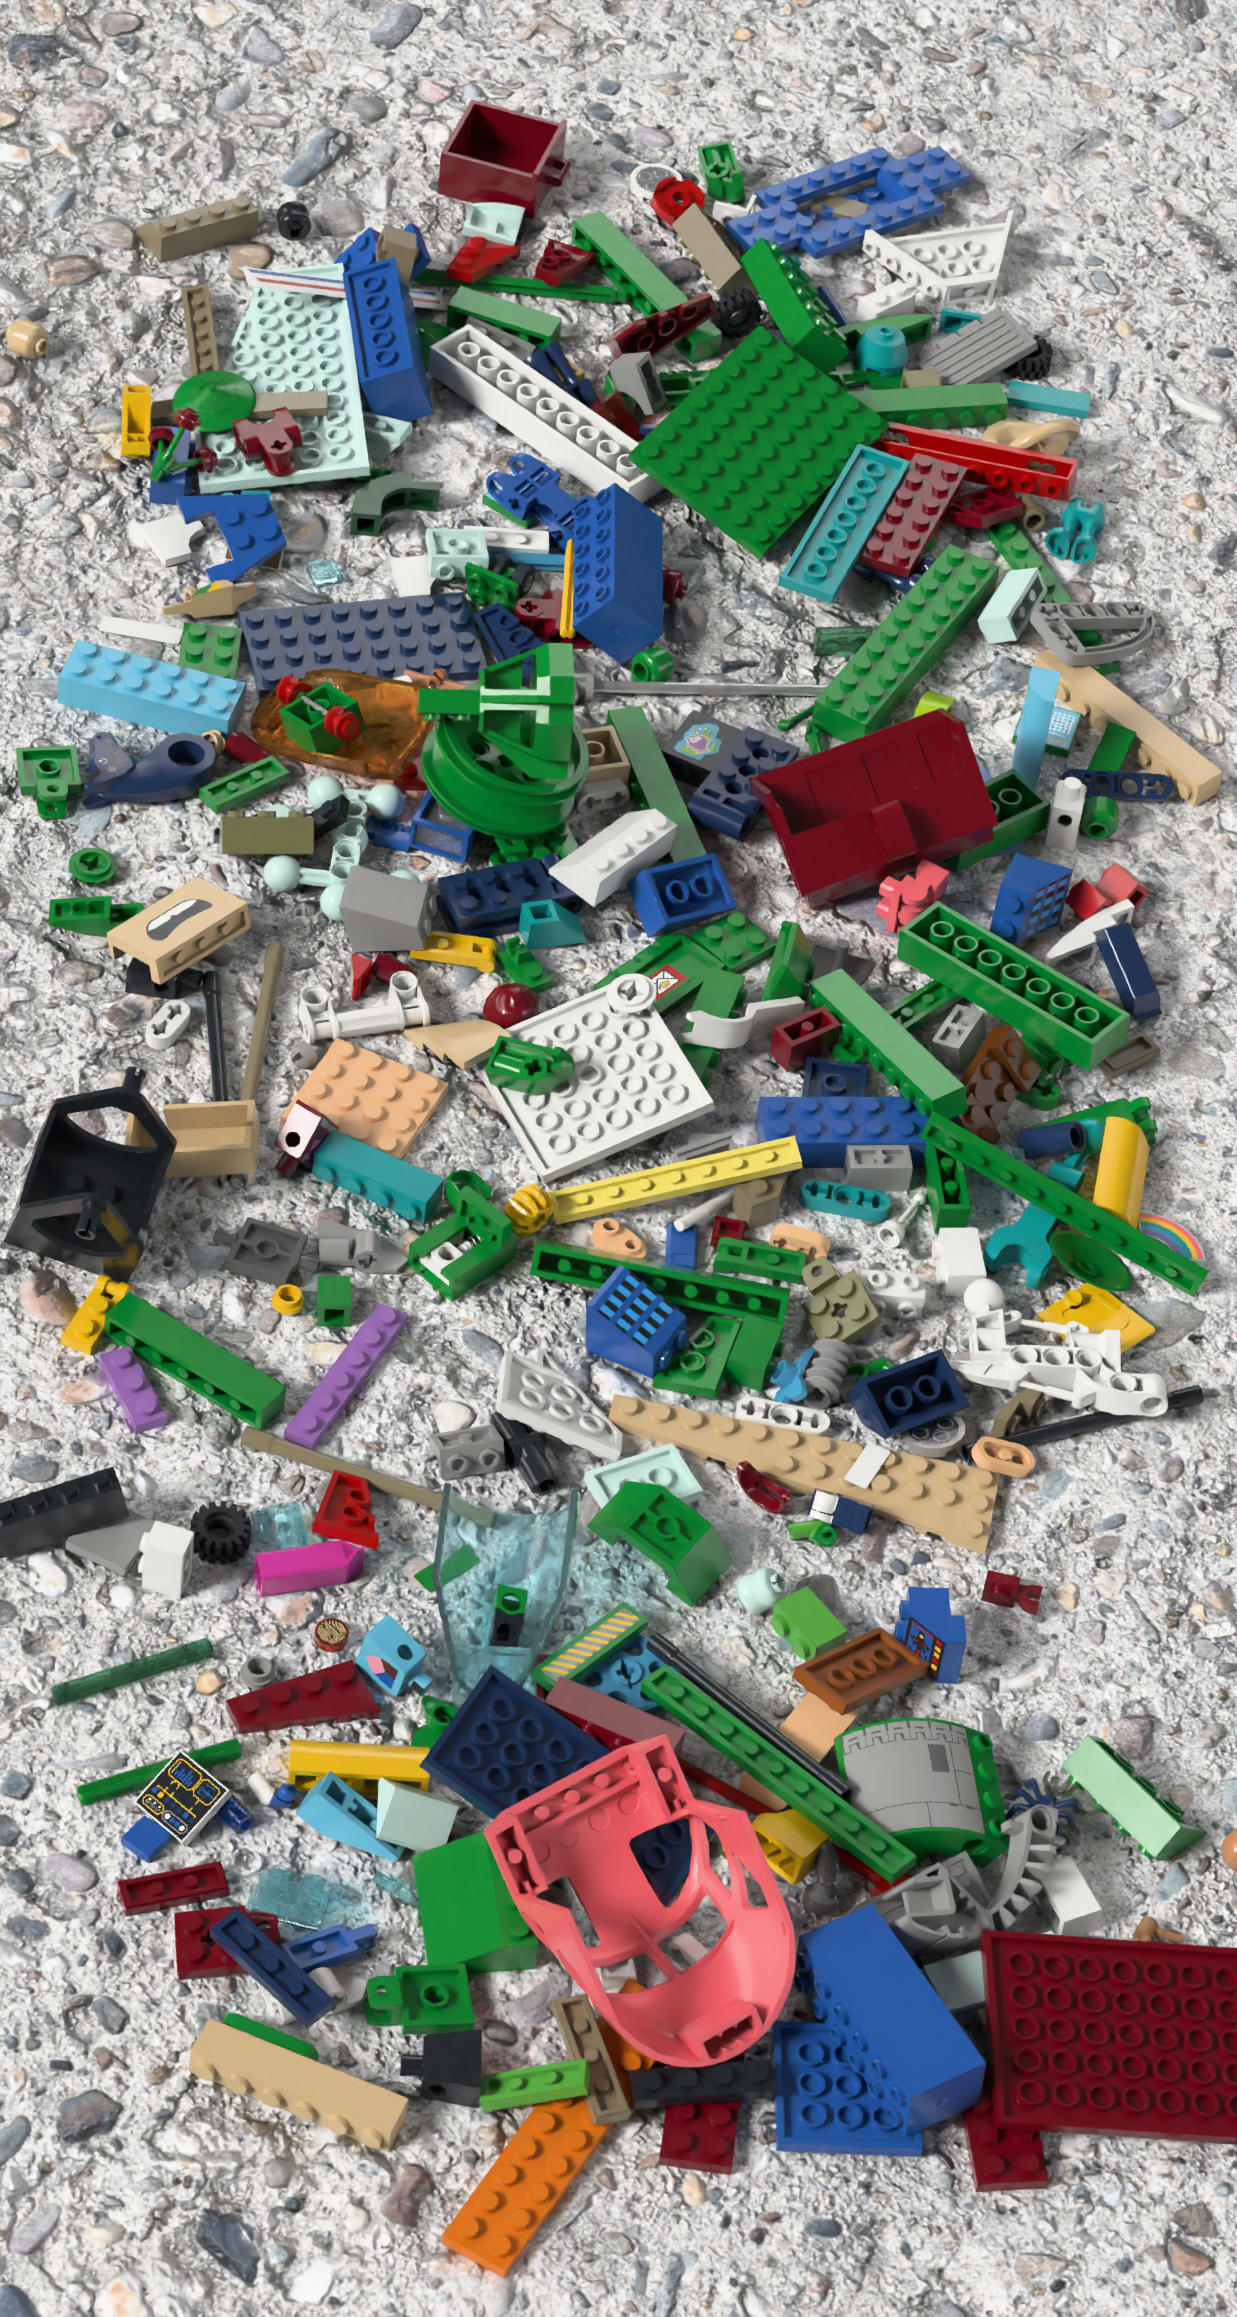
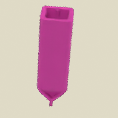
(306, 1567)

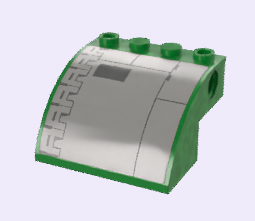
(927, 1786)

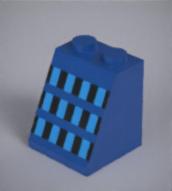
(1030, 899)
(633, 1324)

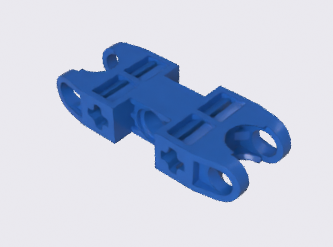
(537, 496)

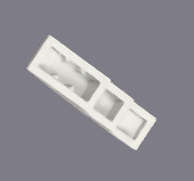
(1079, 944)

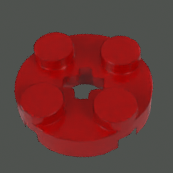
(671, 189)

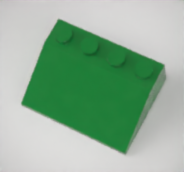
(469, 1909)

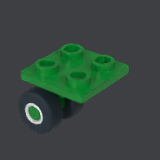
(499, 582)

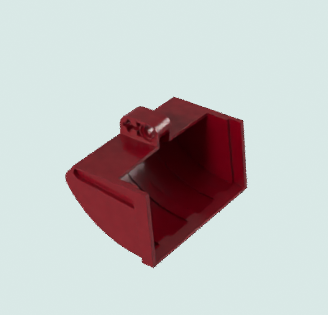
(877, 806)

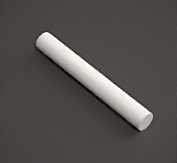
(705, 1210)

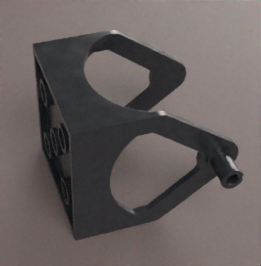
(91, 1196)

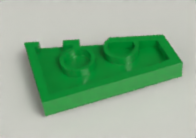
(703, 1361)

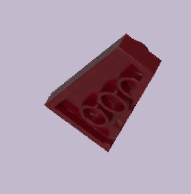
(318, 1696)

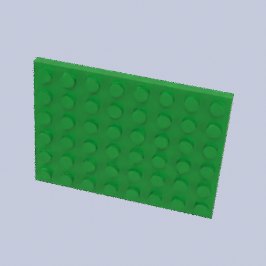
(758, 442)

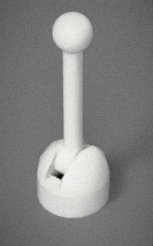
(896, 1227)

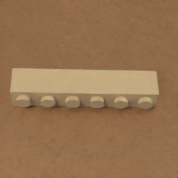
(298, 2085)

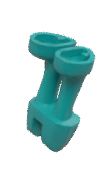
(1076, 517)

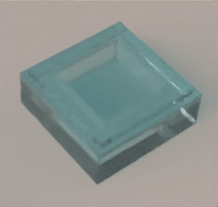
(324, 572)

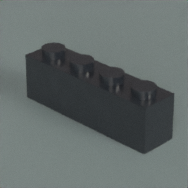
(61, 1511)

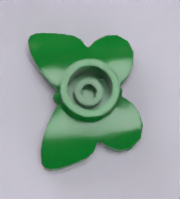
(438, 1717)

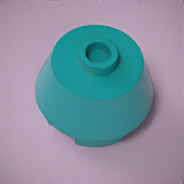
(882, 350)

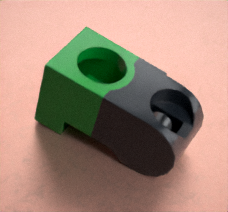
(507, 1616)

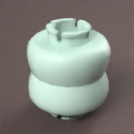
(761, 1590)

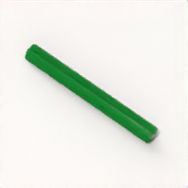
(143, 1775)

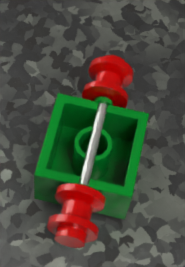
(320, 716)

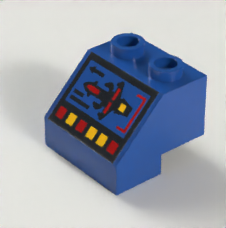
(932, 1632)

